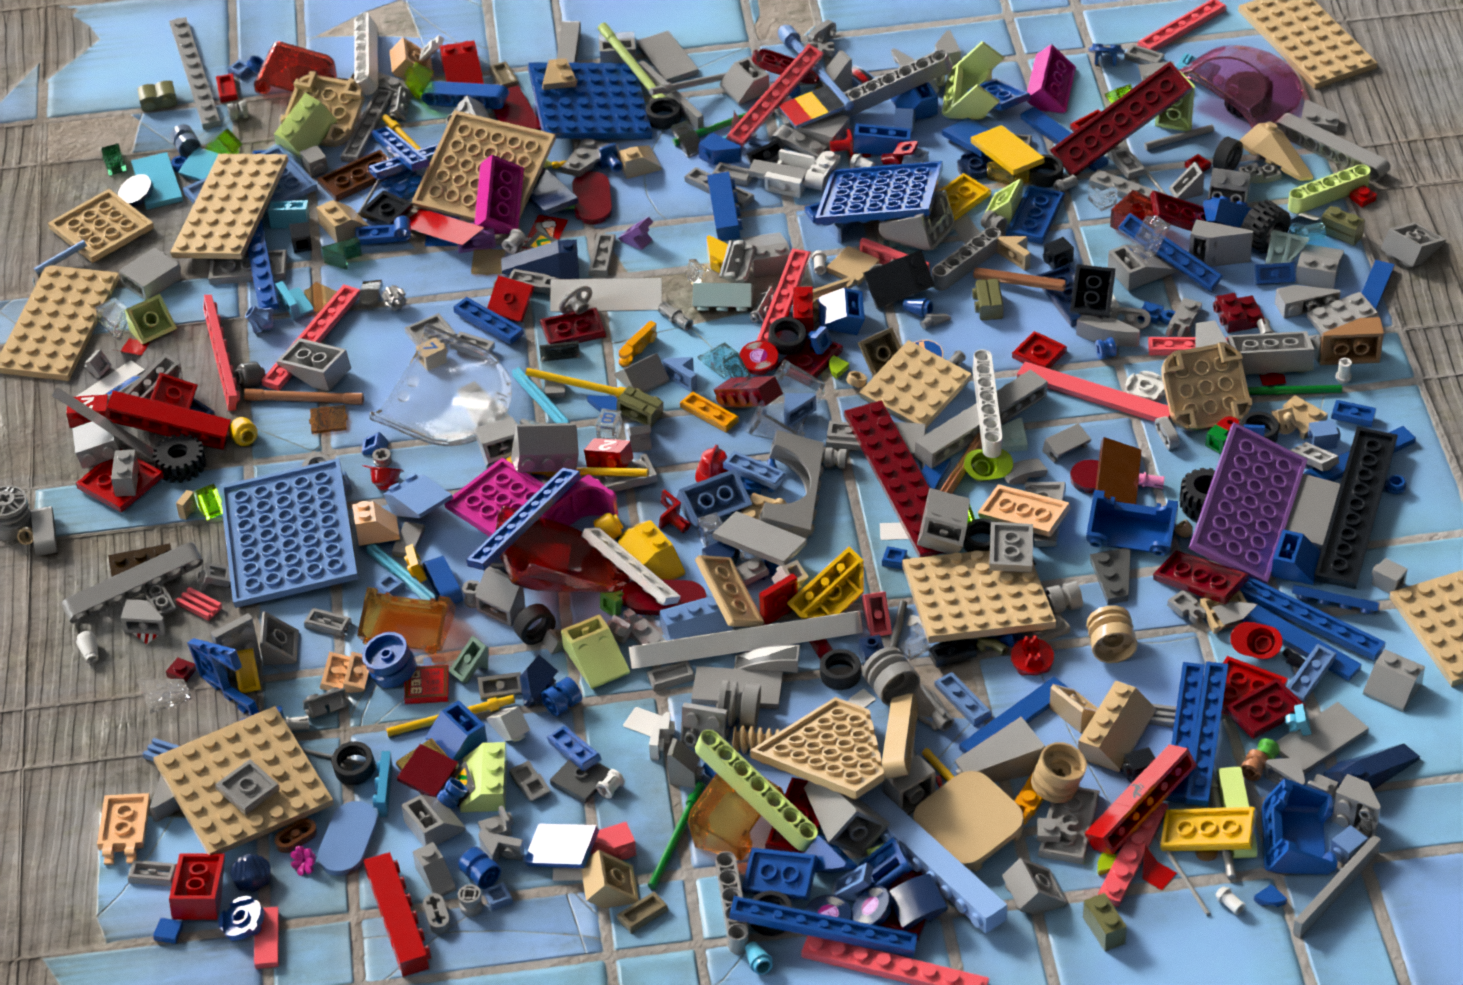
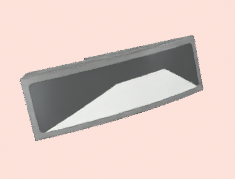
(770, 658)

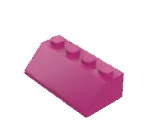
(1051, 81)
(499, 195)

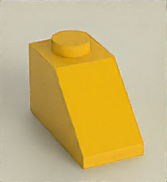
(716, 252)

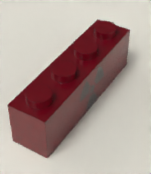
(748, 391)

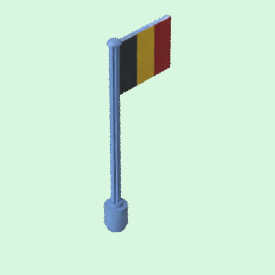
(816, 103)

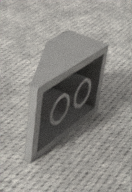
(1411, 244)
(770, 254)
(1318, 266)
(316, 363)

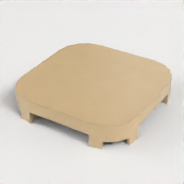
(339, 96)
(1205, 386)
(970, 818)

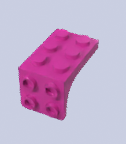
(583, 499)

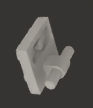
(700, 718)

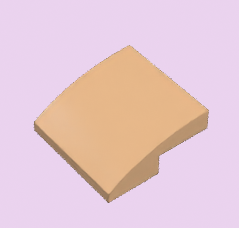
(345, 672)

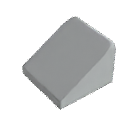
(553, 640)

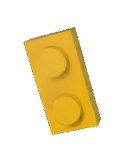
(414, 564)

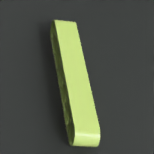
(760, 799)

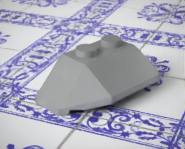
(145, 384)

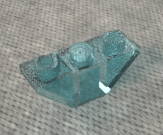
(724, 361)

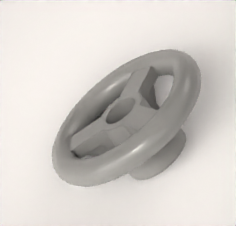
(577, 303)

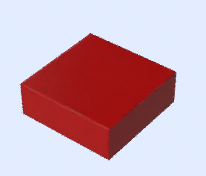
(1203, 163)

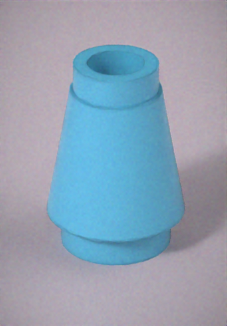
(758, 959)

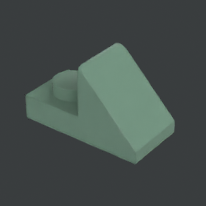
(473, 655)

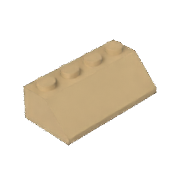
(1116, 726)

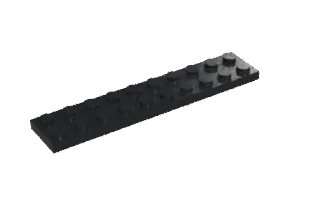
(1355, 508)

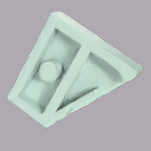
(1284, 247)
(1014, 436)

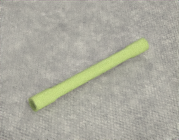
(610, 36)

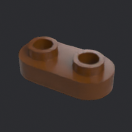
(295, 835)

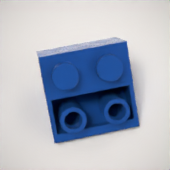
(920, 98)
(1225, 212)
(842, 311)
(1295, 558)
(457, 731)

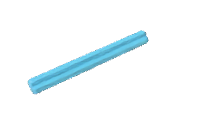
(539, 396)
(400, 572)

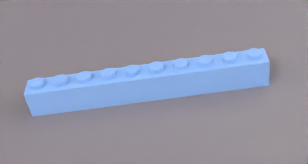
(929, 856)

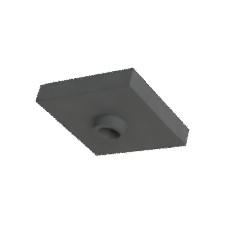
(577, 782)

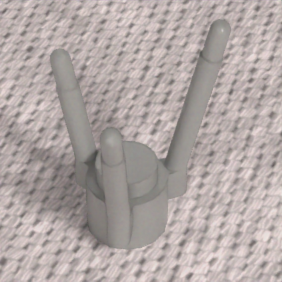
(941, 718)

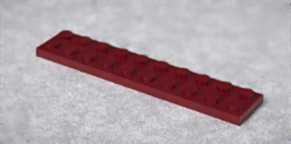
(892, 467)

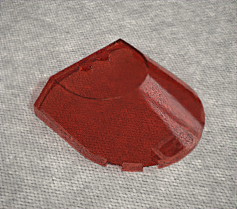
(558, 560)

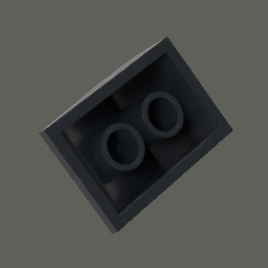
(898, 279)
(1092, 290)

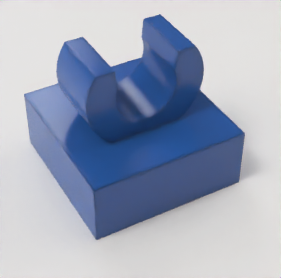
(819, 339)

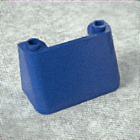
(1131, 525)
(1295, 830)

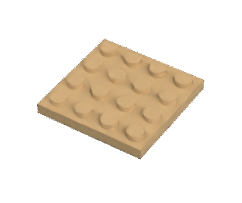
(103, 224)
(916, 384)

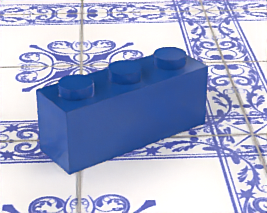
(879, 139)

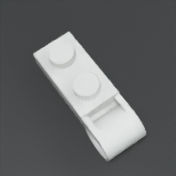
(820, 170)

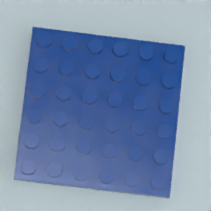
(601, 106)
(879, 193)

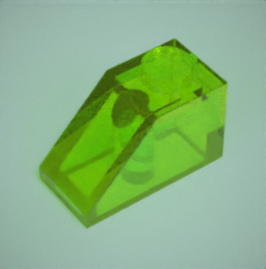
(417, 79)
(224, 143)

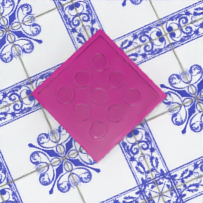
(486, 494)

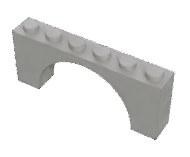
(805, 459)

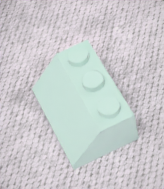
(723, 296)

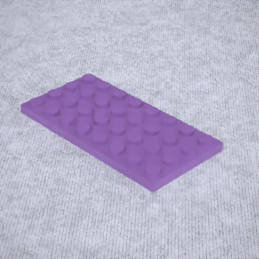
(1248, 503)

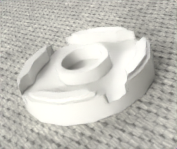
(1146, 385)

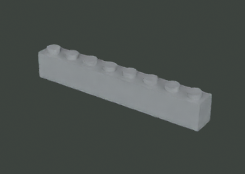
(961, 430)

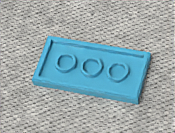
(161, 173)

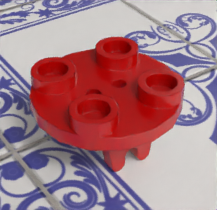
(1032, 664)

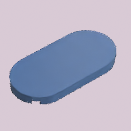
(347, 838)

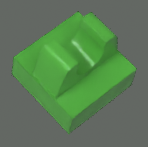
(611, 602)

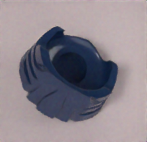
(250, 872)

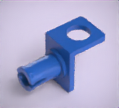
(609, 157)

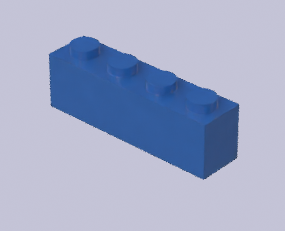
(724, 207)

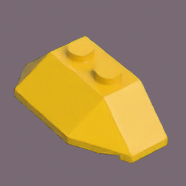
(652, 550)
(832, 588)

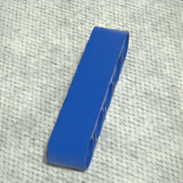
(452, 93)

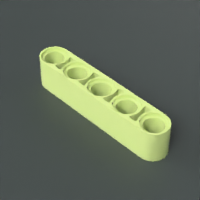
(1328, 189)
(1232, 796)

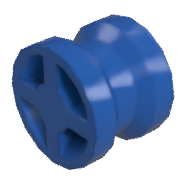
(1105, 348)

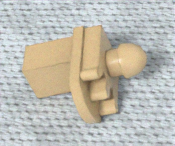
(1285, 419)

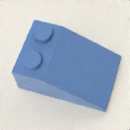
(416, 496)

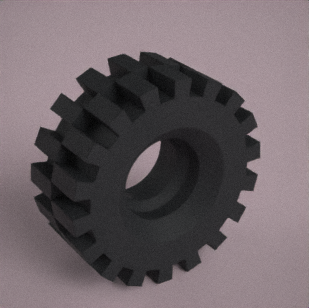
(183, 467)

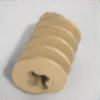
(749, 739)

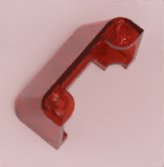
(289, 62)

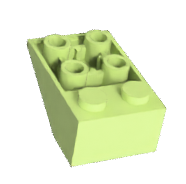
(594, 651)

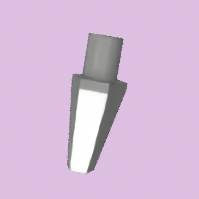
(934, 319)

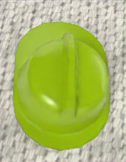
(985, 468)

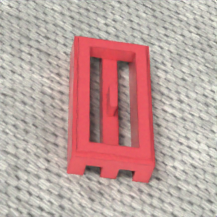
(201, 601)

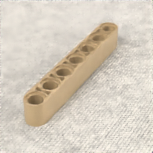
(900, 736)

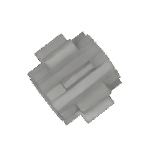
(394, 298)

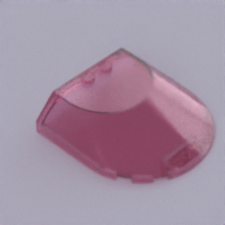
(1249, 80)

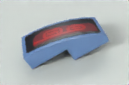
(860, 76)

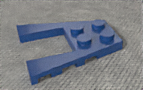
(209, 660)

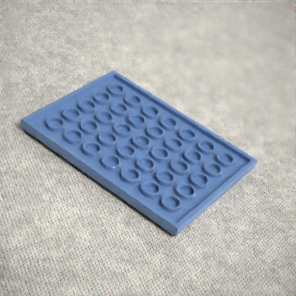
(288, 533)

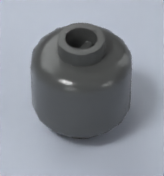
(249, 374)

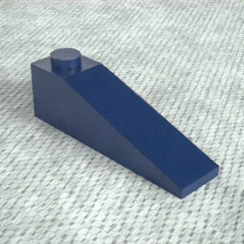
(554, 259)
(1374, 766)

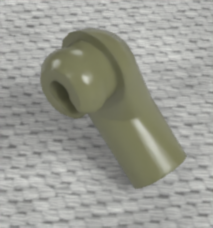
(992, 643)

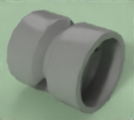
(1066, 597)

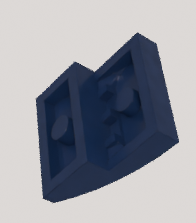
(917, 900)

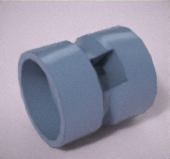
(184, 140)

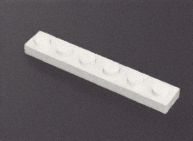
(631, 566)

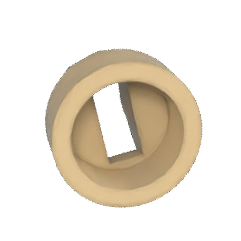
(1184, 529)
(22, 538)

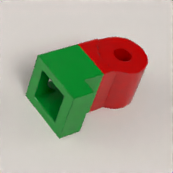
(1218, 434)

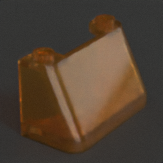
(417, 620)
(723, 819)

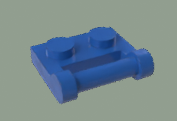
(884, 859)

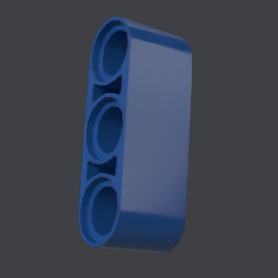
(442, 579)

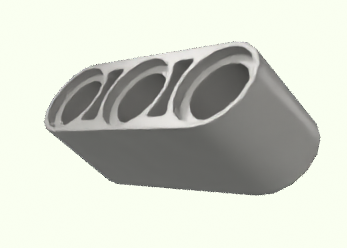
(44, 531)

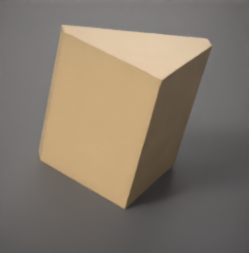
(1071, 706)

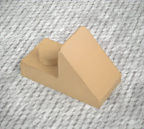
(1015, 250)

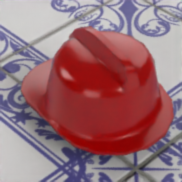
(711, 464)
(383, 476)
(1256, 640)

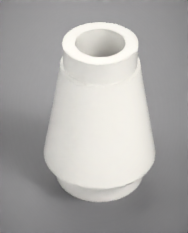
(88, 646)

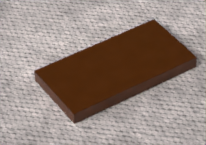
(351, 177)
(1118, 471)

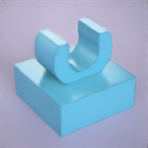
(1299, 720)

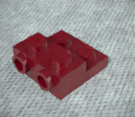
(1237, 313)

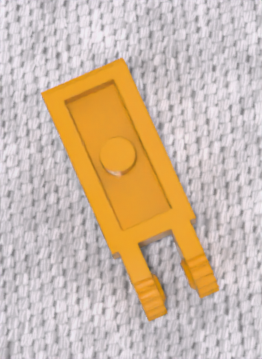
(637, 343)
(1028, 800)

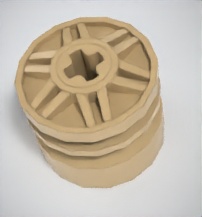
(1111, 634)
(1058, 772)

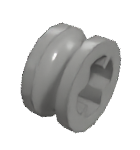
(378, 457)

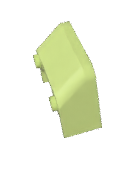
(969, 73)

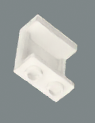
(785, 184)

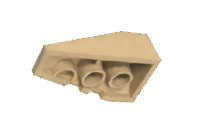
(1277, 149)

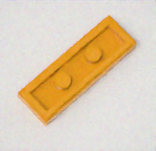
(709, 412)

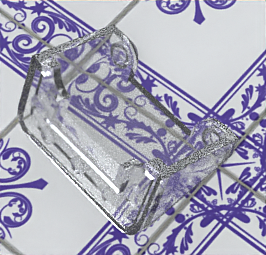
(770, 418)

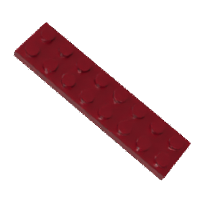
(1121, 119)

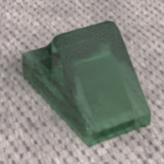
(113, 159)
(338, 253)

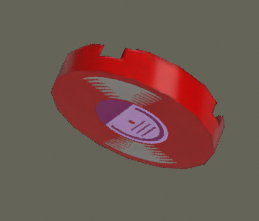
(759, 357)

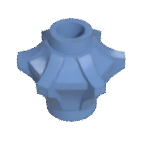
(260, 318)

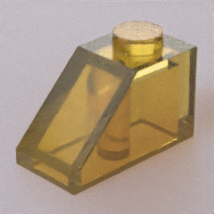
(999, 174)

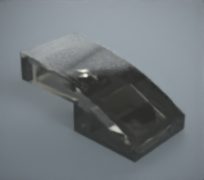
(687, 137)

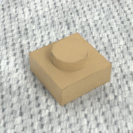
(186, 504)

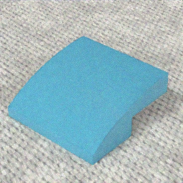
(198, 164)

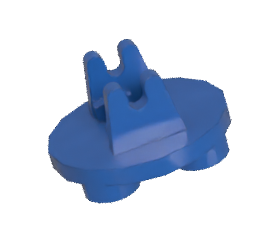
(1099, 49)

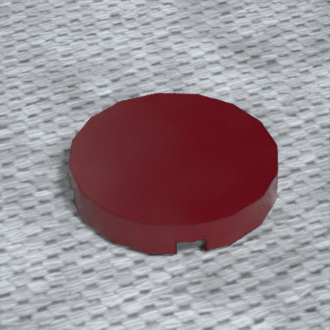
(1084, 475)

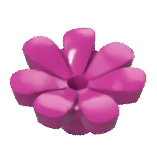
(303, 860)

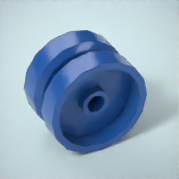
(389, 659)

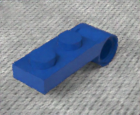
(385, 233)

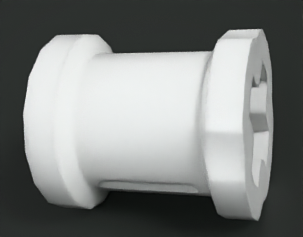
(513, 241)
(610, 784)

